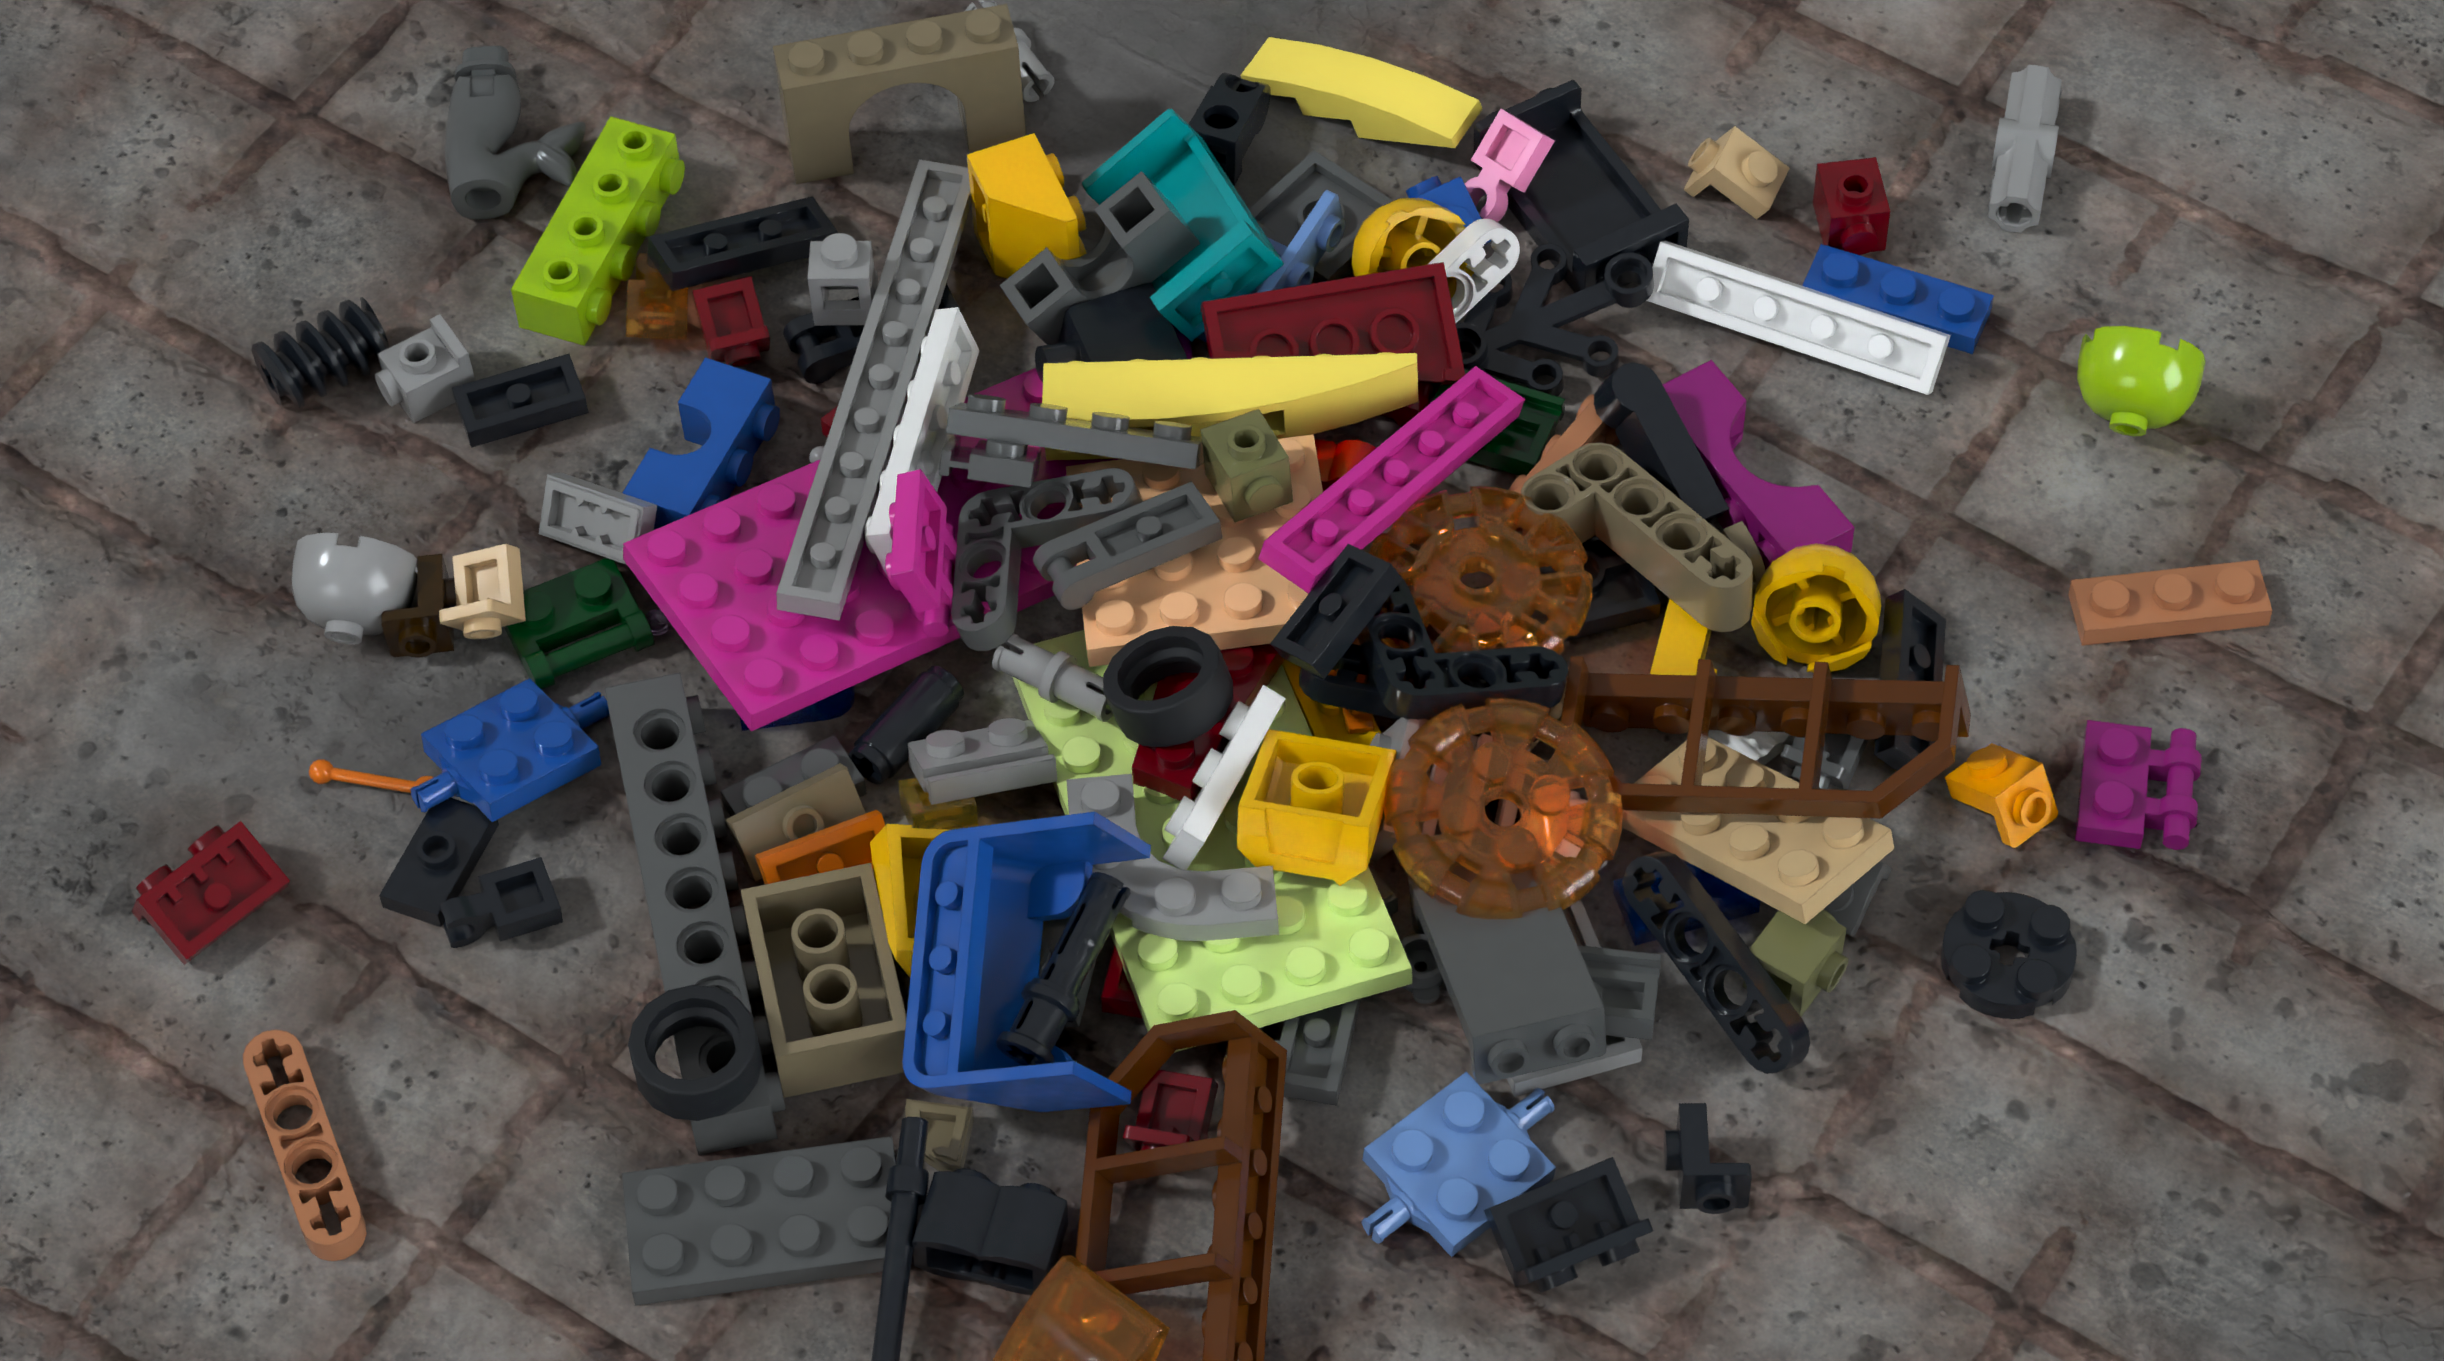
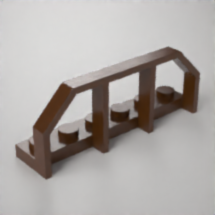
(1773, 704)
(1242, 1194)

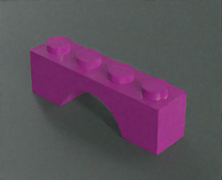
(1772, 513)

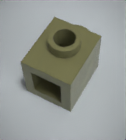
(1251, 477)
(1802, 956)

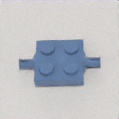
(1455, 1162)

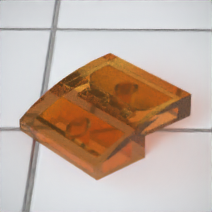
(1081, 1319)

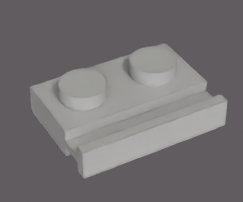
(981, 761)

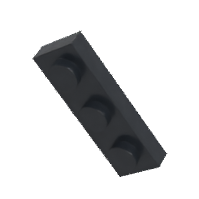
(739, 243)
(1912, 652)

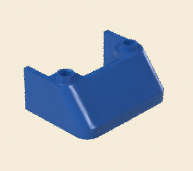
(982, 943)

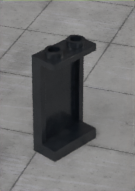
(1584, 192)

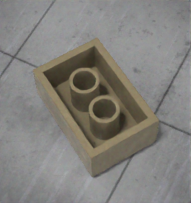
(826, 979)

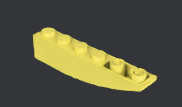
(1291, 392)

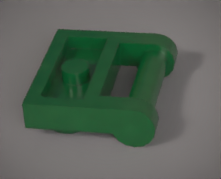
(573, 609)

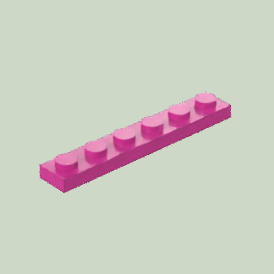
(1392, 478)

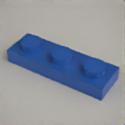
(1902, 294)

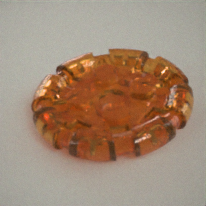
(1503, 609)
(1511, 773)

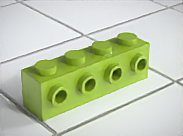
(598, 231)

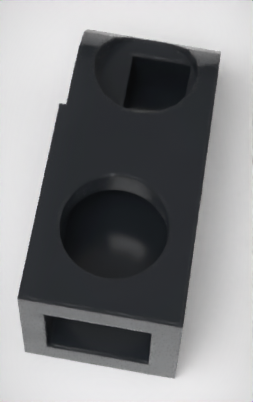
(1231, 118)

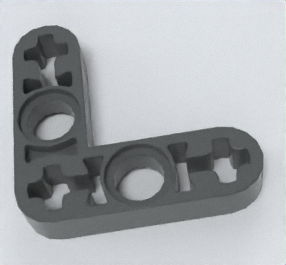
(994, 531)

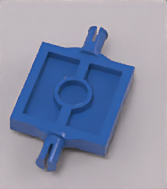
(510, 750)

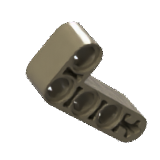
(1651, 529)

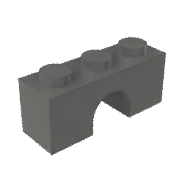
(1138, 245)

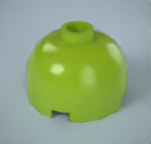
(2136, 379)

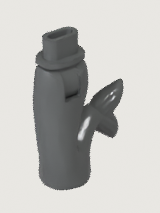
(480, 121)

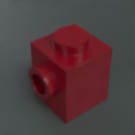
(1851, 205)

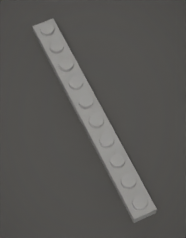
(875, 393)

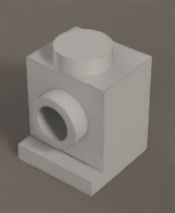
(839, 265)
(424, 370)

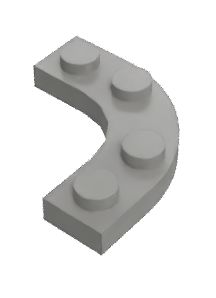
(1173, 900)

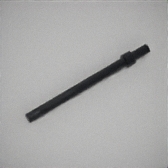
(906, 1191)

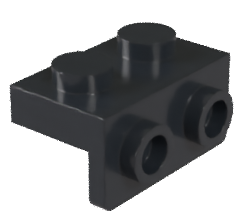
(1566, 1224)

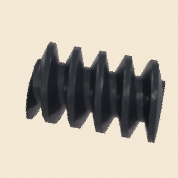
(320, 351)

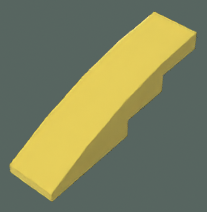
(1373, 94)

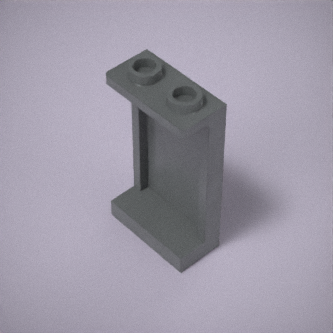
(1513, 984)

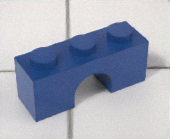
(727, 415)

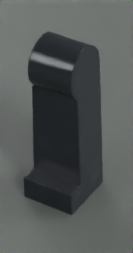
(1656, 438)

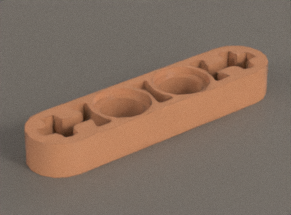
(304, 1144)

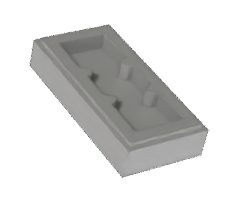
(593, 516)

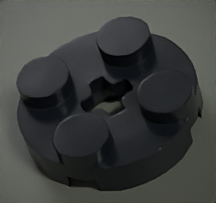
(2016, 921)

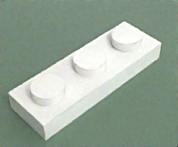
(1219, 776)

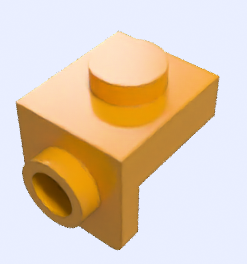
(2008, 788)

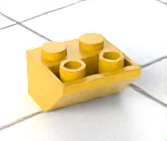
(1022, 205)

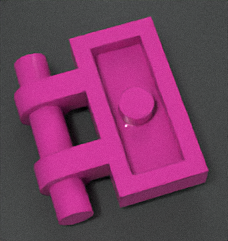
(922, 551)

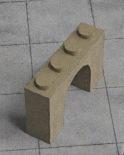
(833, 75)

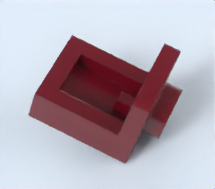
(732, 322)
(1172, 1111)

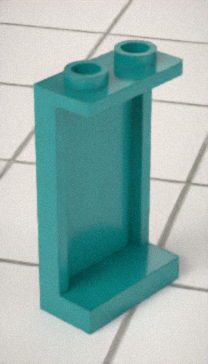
(1232, 248)

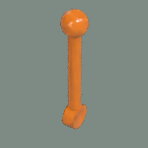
(322, 771)

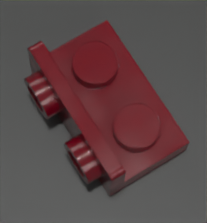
(210, 891)

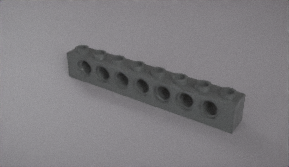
(644, 719)

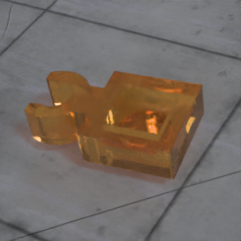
(653, 307)

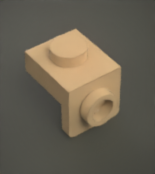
(1738, 170)
(486, 592)

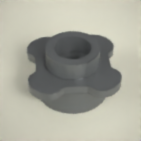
(1424, 984)

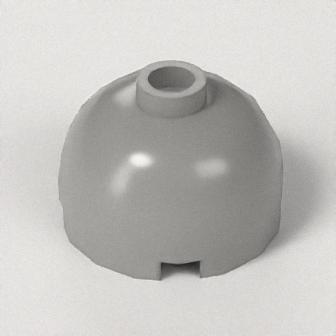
(349, 585)

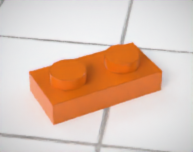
(822, 851)

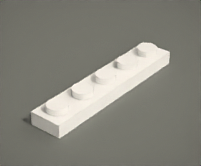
(1798, 317)
(918, 441)

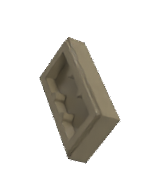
(794, 813)

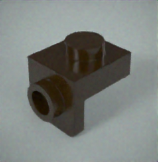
(418, 629)

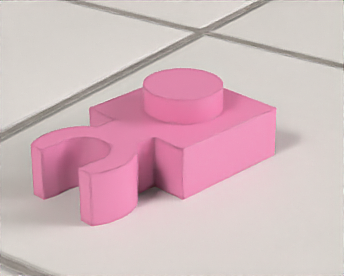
(1508, 158)

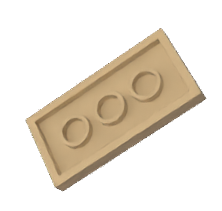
(1778, 859)

